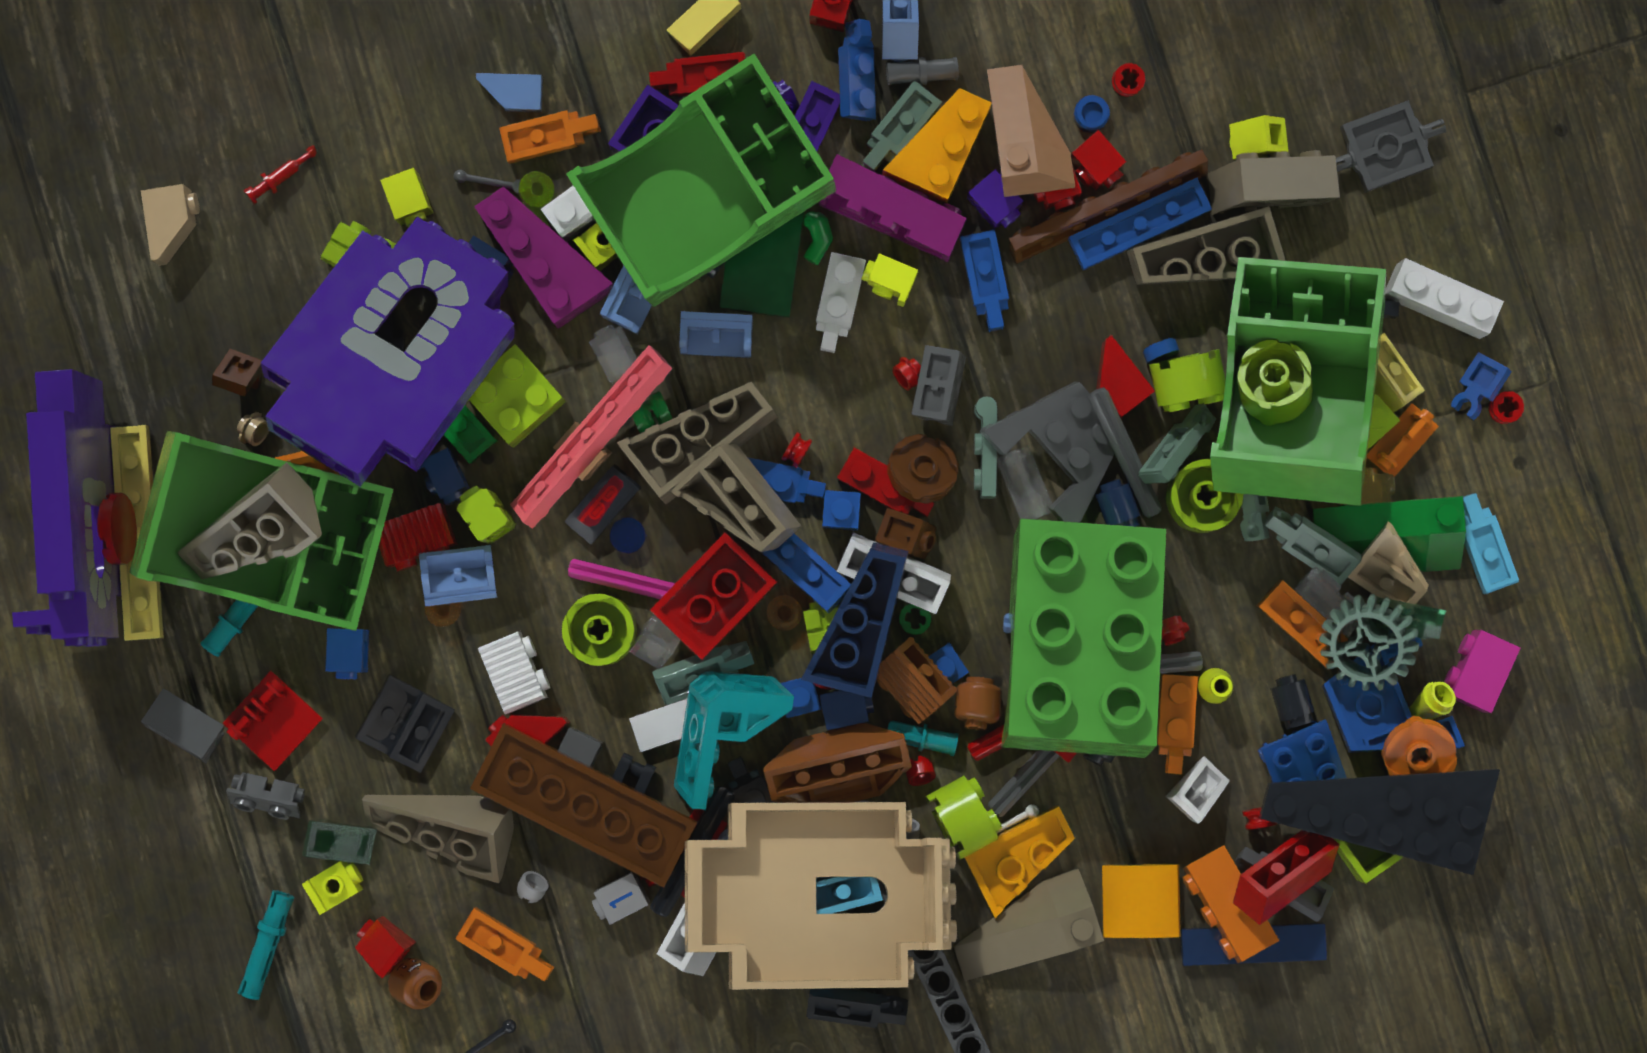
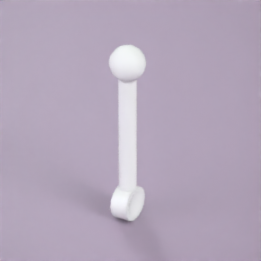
(1030, 811)

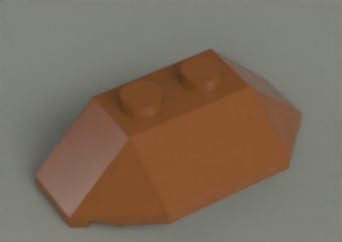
(838, 765)

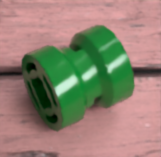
(643, 416)

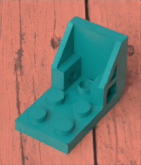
(711, 704)

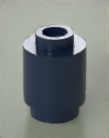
(1118, 504)

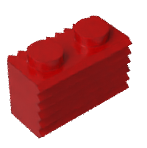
(414, 534)

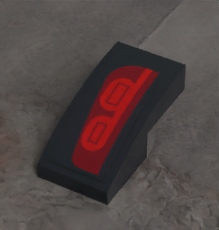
(602, 504)

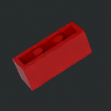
(1284, 874)

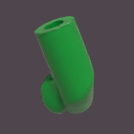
(821, 235)

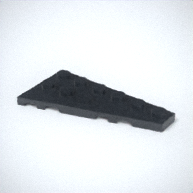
(1408, 815)

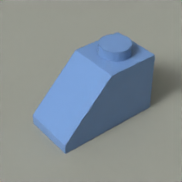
(900, 29)

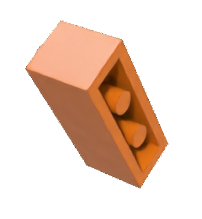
(1215, 882)

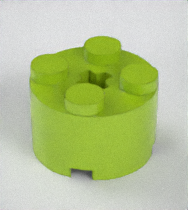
(1189, 379)
(1292, 388)
(1191, 512)
(583, 617)
(964, 816)

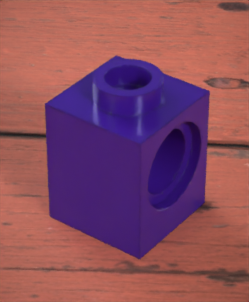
(991, 204)

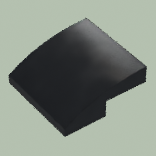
(404, 723)

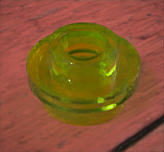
(528, 196)

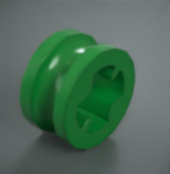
(906, 626)

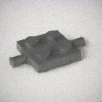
(1387, 146)

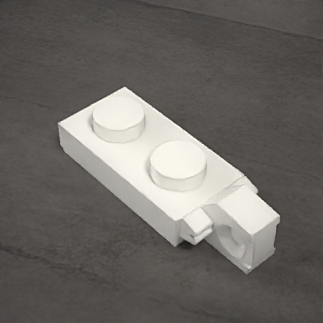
(839, 298)

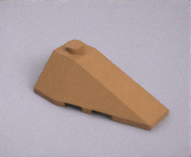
(1028, 142)

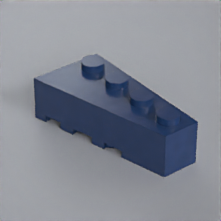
(858, 632)

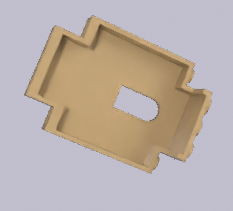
(760, 895)

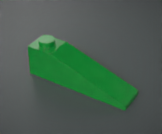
(1428, 528)

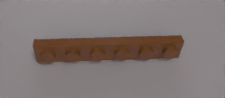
(1092, 210)

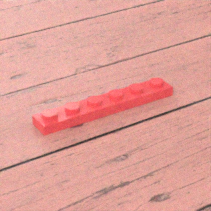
(591, 436)

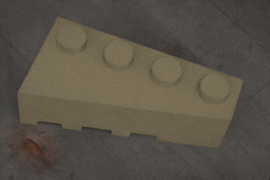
(1208, 251)
(676, 447)

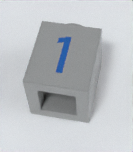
(620, 898)

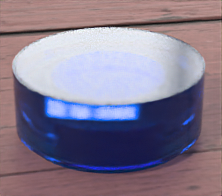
(628, 535)

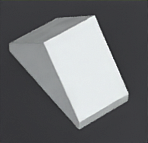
(1198, 790)

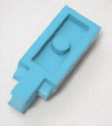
(1487, 547)

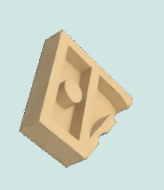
(1390, 569)

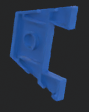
(1371, 715)

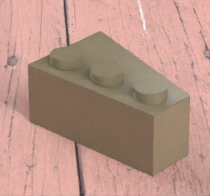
(1274, 181)
(739, 498)

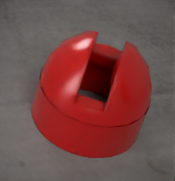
(921, 772)

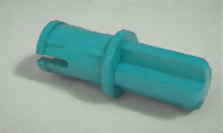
(228, 627)
(925, 737)

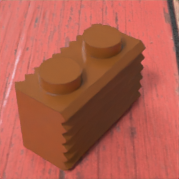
(914, 681)

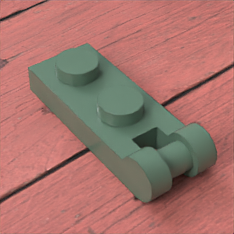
(985, 477)

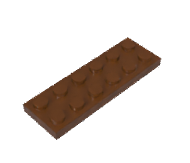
(583, 805)

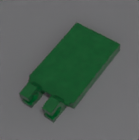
(764, 273)

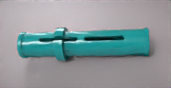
(268, 937)

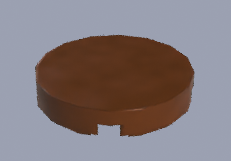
(922, 468)

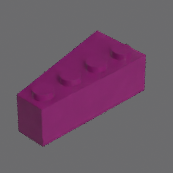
(893, 209)
(548, 264)

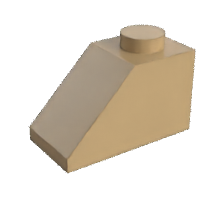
(168, 219)

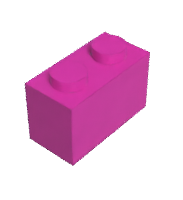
(1481, 670)

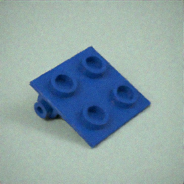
(1303, 755)

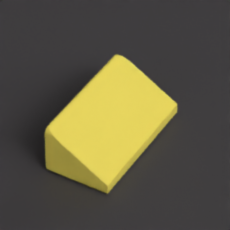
(702, 22)
(1394, 379)

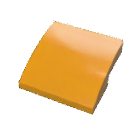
(1141, 901)

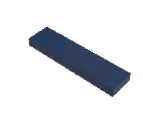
(1296, 943)

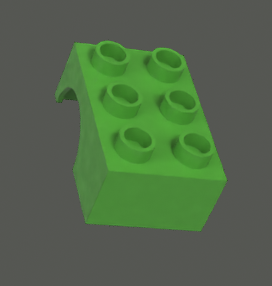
(704, 182)
(1338, 323)
(204, 479)
(1085, 638)

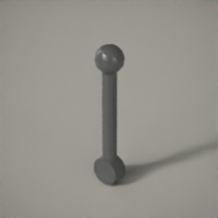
(461, 176)

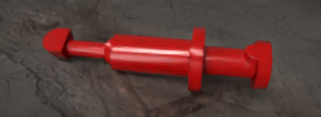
(278, 176)

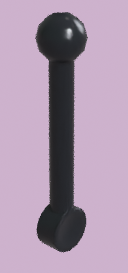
(508, 1026)

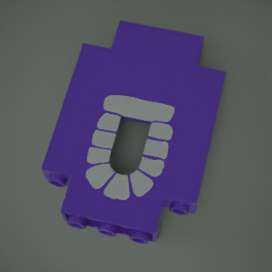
(362, 397)
(68, 482)

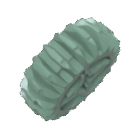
(1384, 638)

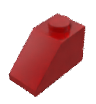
(1121, 378)
(539, 727)
(383, 945)

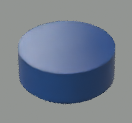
(1091, 113)
(1161, 351)

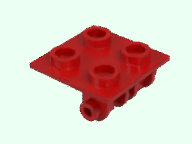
(272, 721)

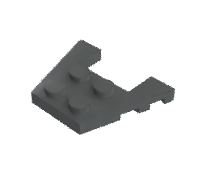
(1072, 437)

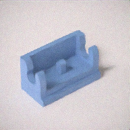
(626, 304)
(716, 334)
(457, 575)

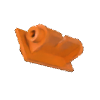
(1403, 440)

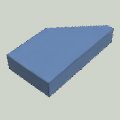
(514, 91)

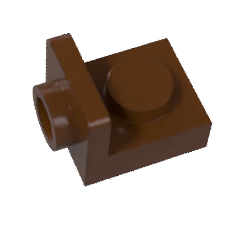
(238, 373)
(906, 533)

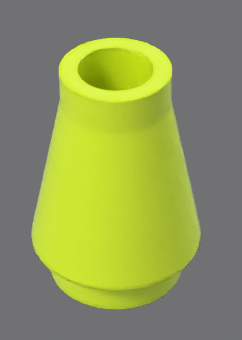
(1206, 685)
(1433, 701)

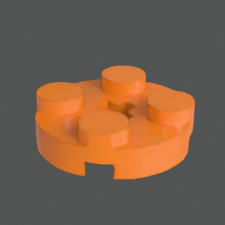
(1417, 734)

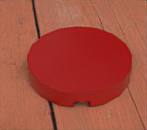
(118, 528)

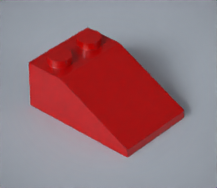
(713, 596)

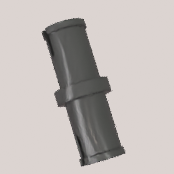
(922, 71)

